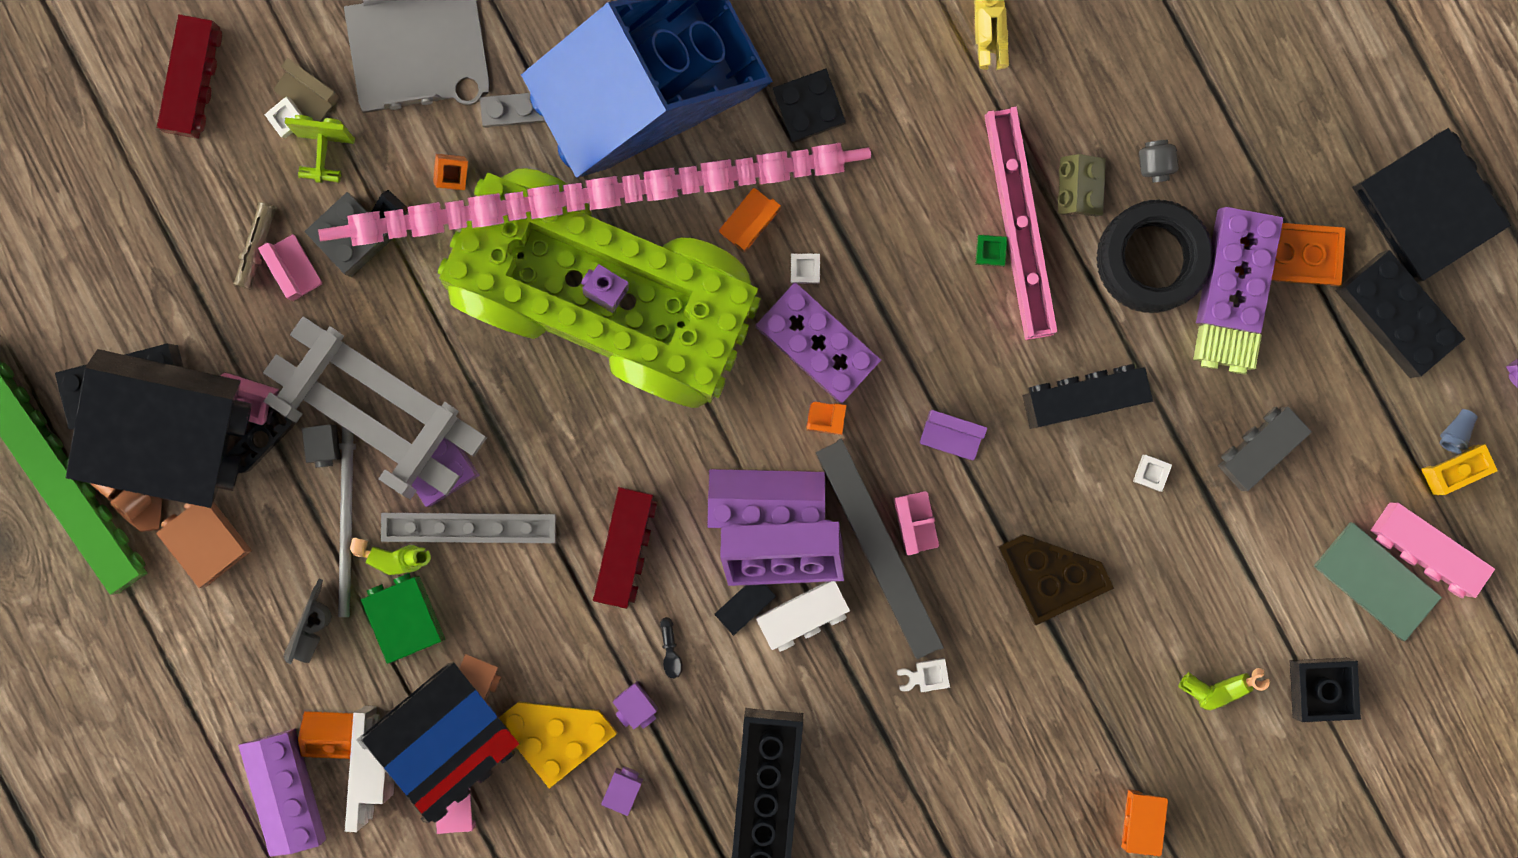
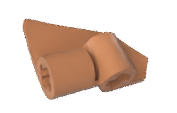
(138, 509)

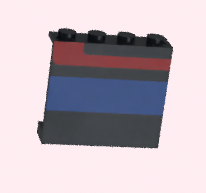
(439, 742)

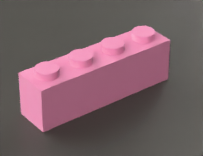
(1432, 550)

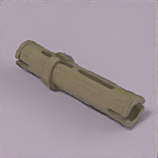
(257, 237)

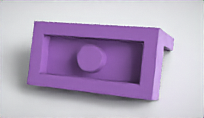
(952, 435)

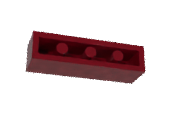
(189, 76)
(623, 548)

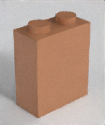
(203, 542)

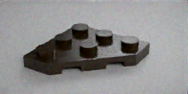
(1052, 577)

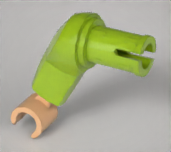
(400, 561)
(1223, 692)

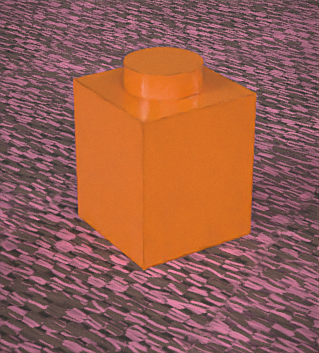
(450, 171)

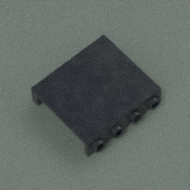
(1432, 205)

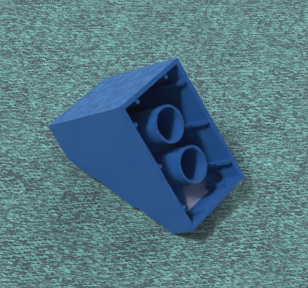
(642, 77)

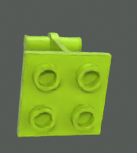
(329, 130)

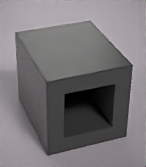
(321, 445)

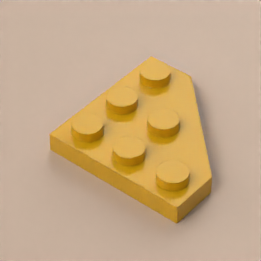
(556, 736)

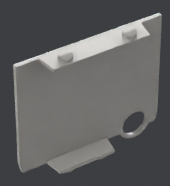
(415, 51)

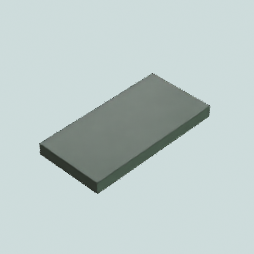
(1377, 581)

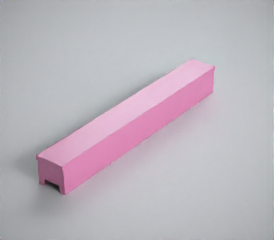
(1020, 223)

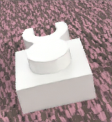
(929, 675)

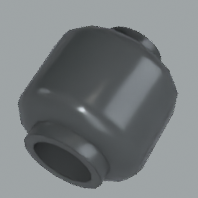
(1158, 160)

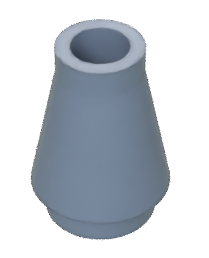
(1458, 433)

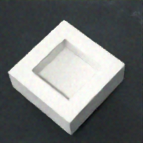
(277, 115)
(805, 268)
(1152, 473)

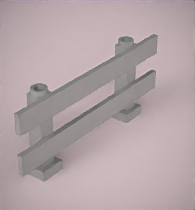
(413, 459)

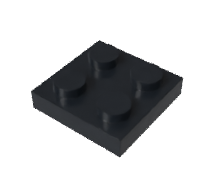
(809, 105)

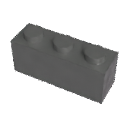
(1263, 447)

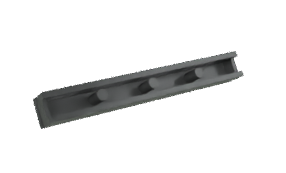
(879, 549)

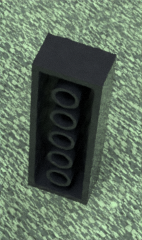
(767, 784)

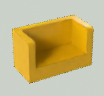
(1460, 470)

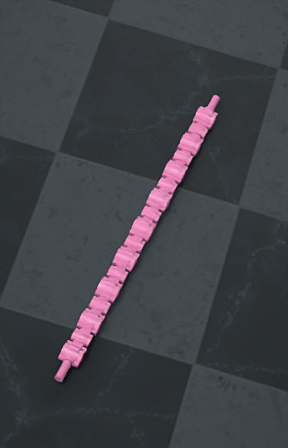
(599, 193)

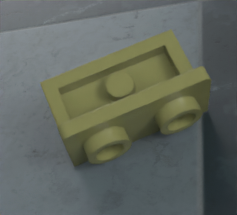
(1081, 185)

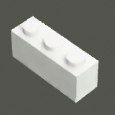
(803, 615)

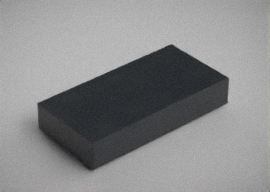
(744, 606)

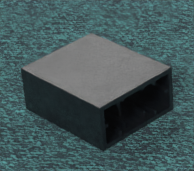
(156, 429)

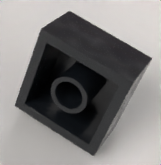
(1325, 689)

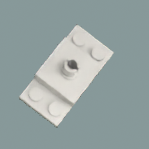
(367, 779)

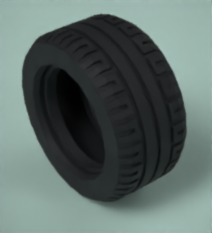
(1190, 235)

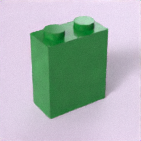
(402, 618)

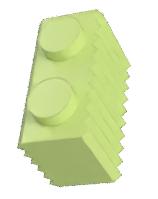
(1227, 347)

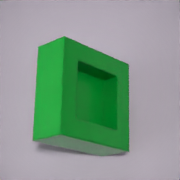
(991, 250)

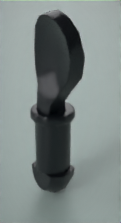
(672, 662)

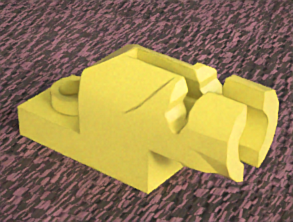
(991, 33)

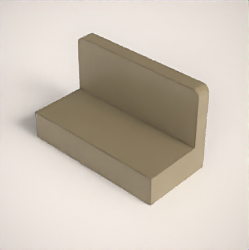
(305, 91)

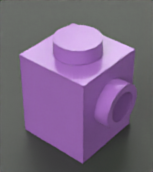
(604, 287)
(635, 707)

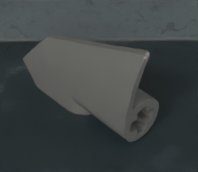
(304, 641)

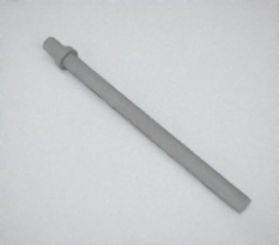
(345, 522)

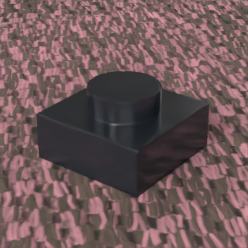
(388, 202)

